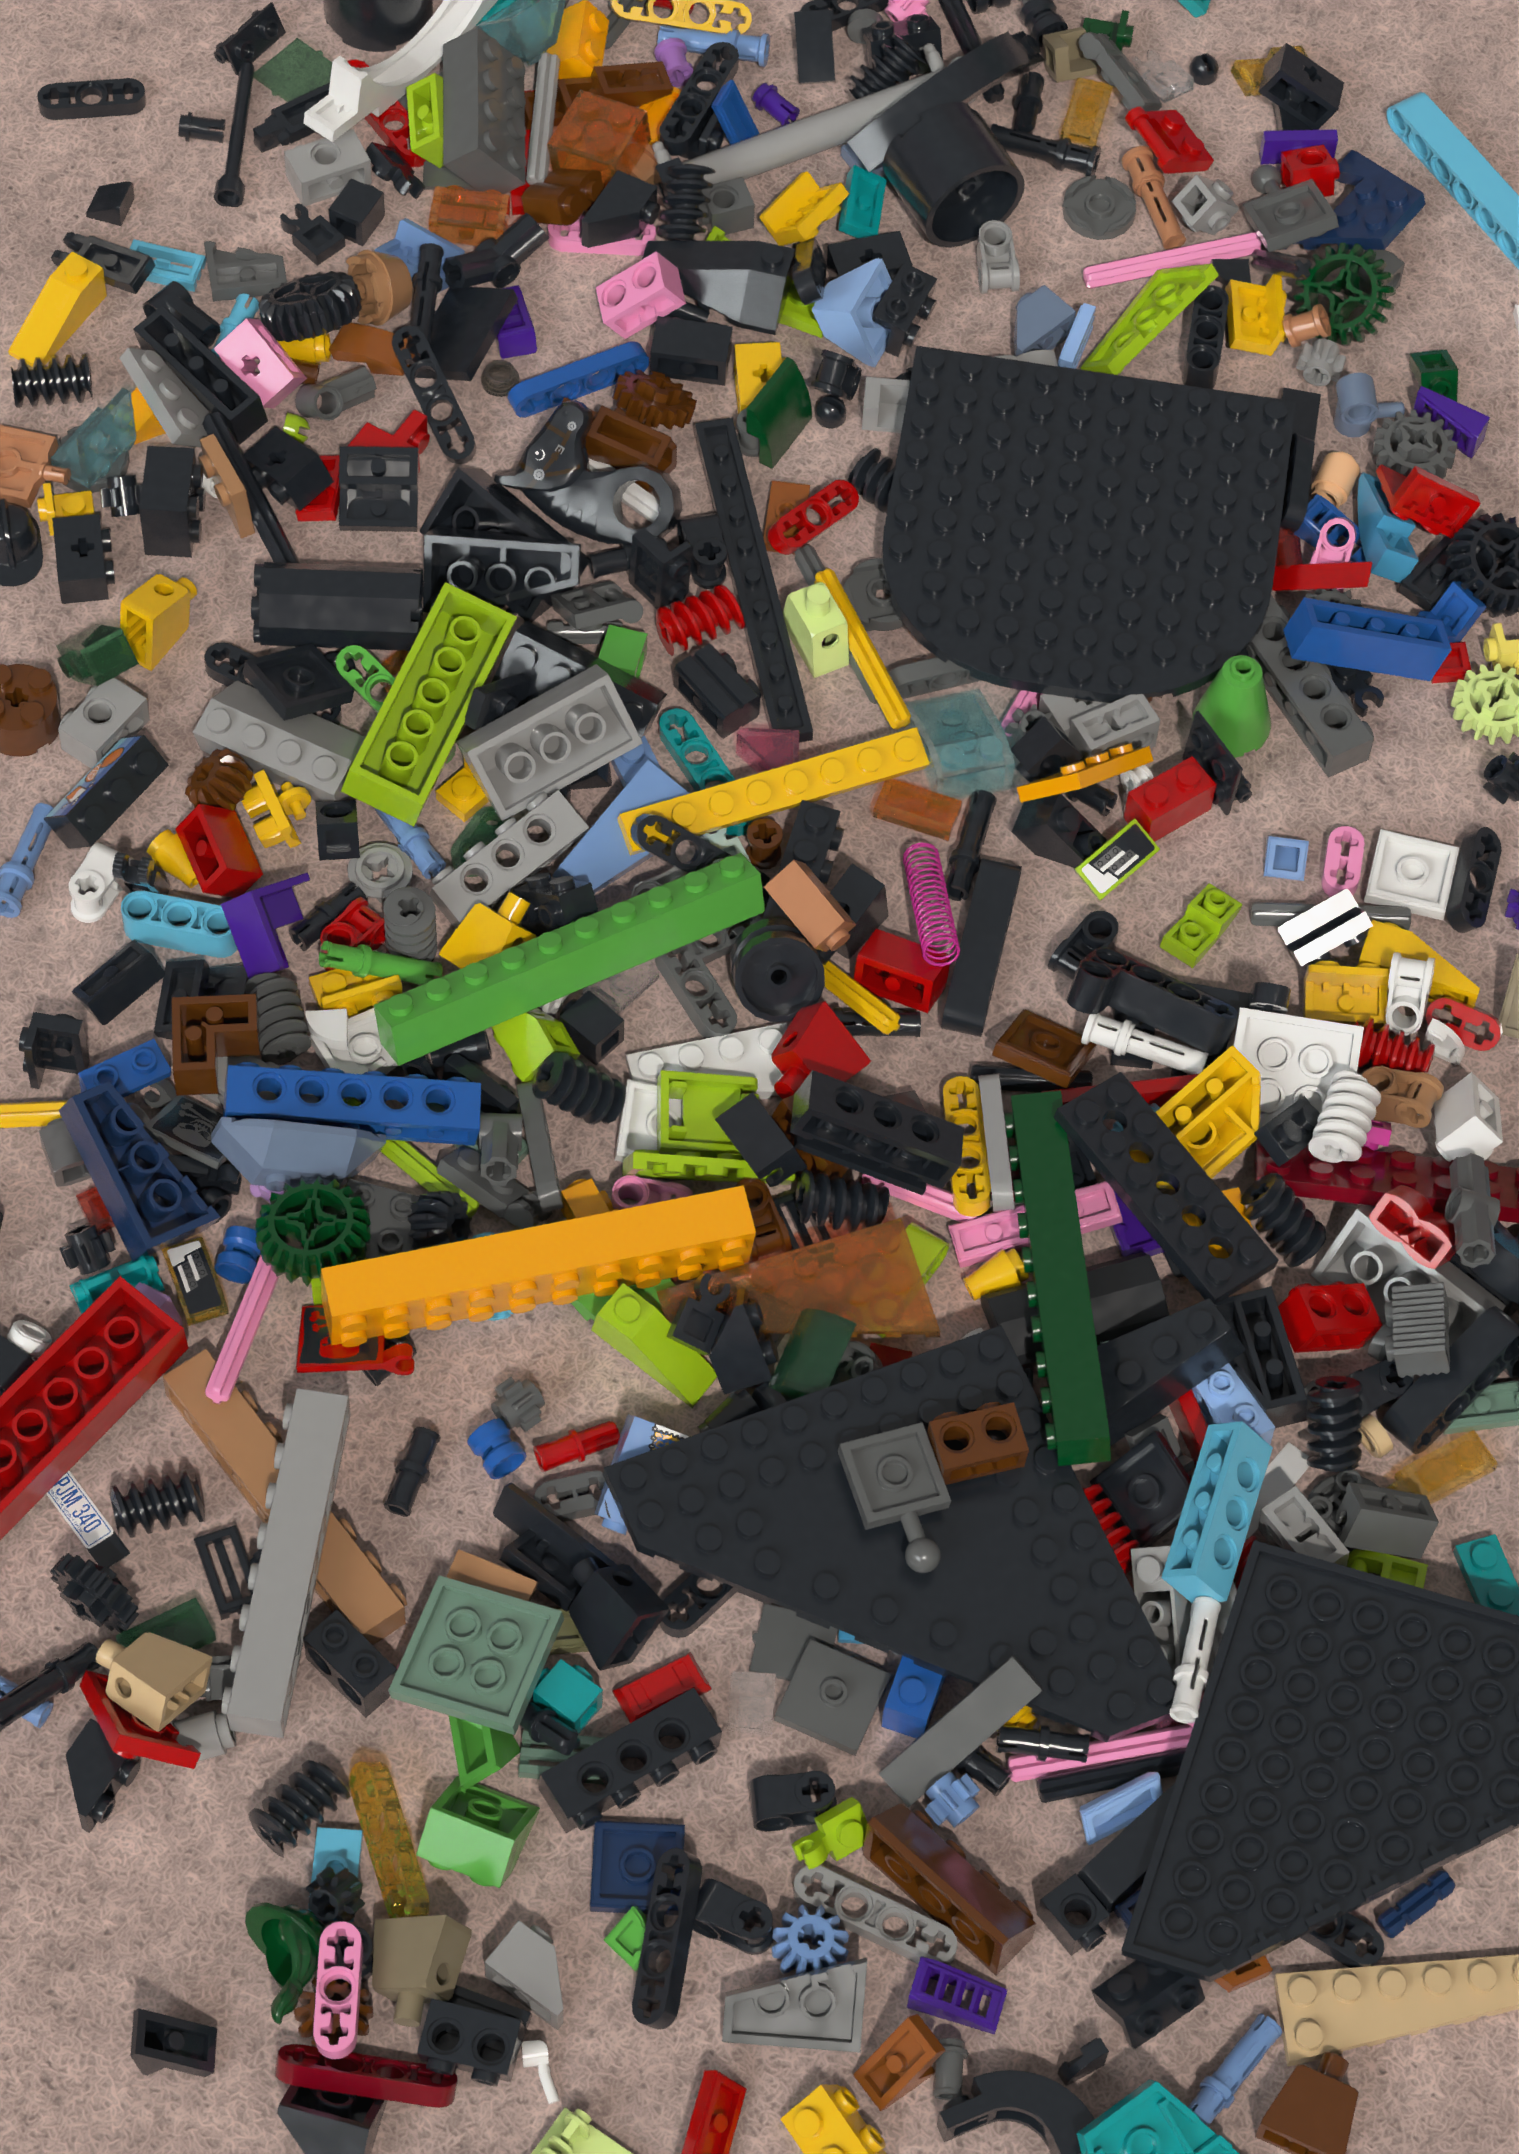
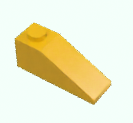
(60, 309)
(1387, 938)

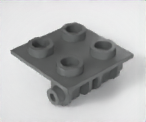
(388, 1218)

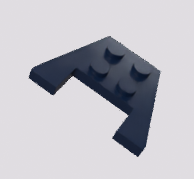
(1373, 210)

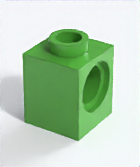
(625, 649)

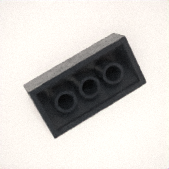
(479, 503)

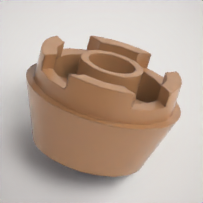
(383, 285)

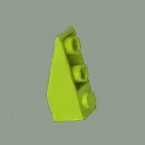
(532, 1039)

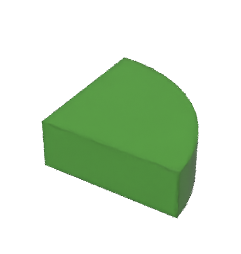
(628, 1937)

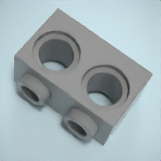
(1116, 724)
(1296, 1526)

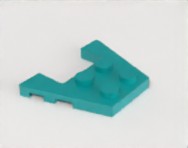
(1150, 2123)

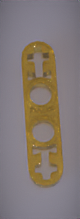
(373, 1794)

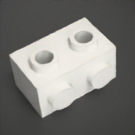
(1467, 1120)

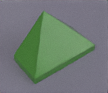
(480, 1750)

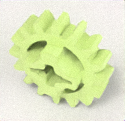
(1475, 698)

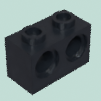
(350, 1663)
(475, 2029)

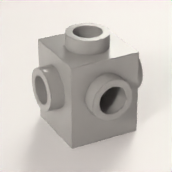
(1206, 205)

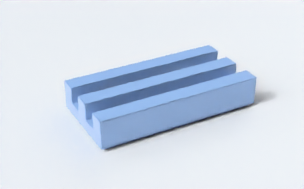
(1077, 337)

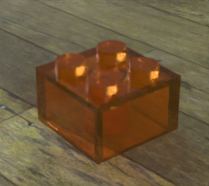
(600, 136)

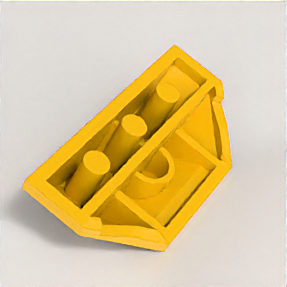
(1214, 1113)

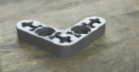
(695, 957)

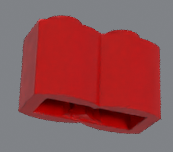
(1409, 1218)

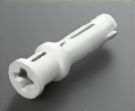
(1124, 1038)

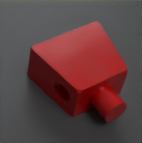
(816, 1043)

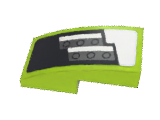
(1117, 859)

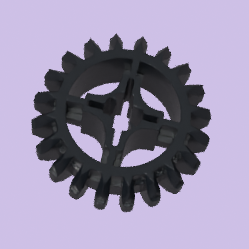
(310, 306)
(1474, 562)

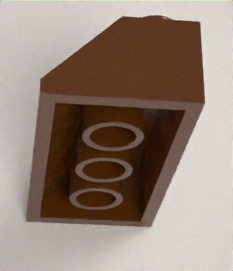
(948, 1886)

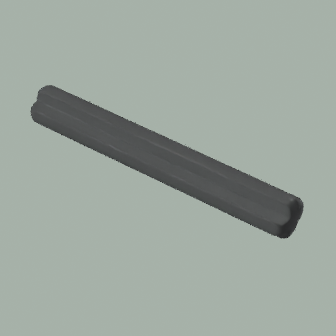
(1278, 913)

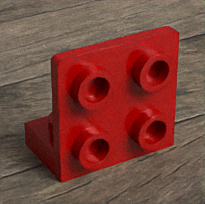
(1427, 500)

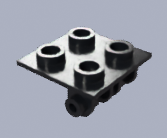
(1218, 763)

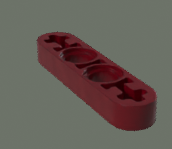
(365, 2076)

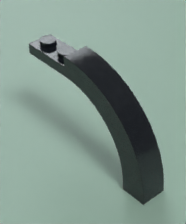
(959, 82)

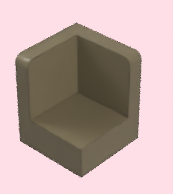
(1063, 56)

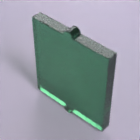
(295, 71)

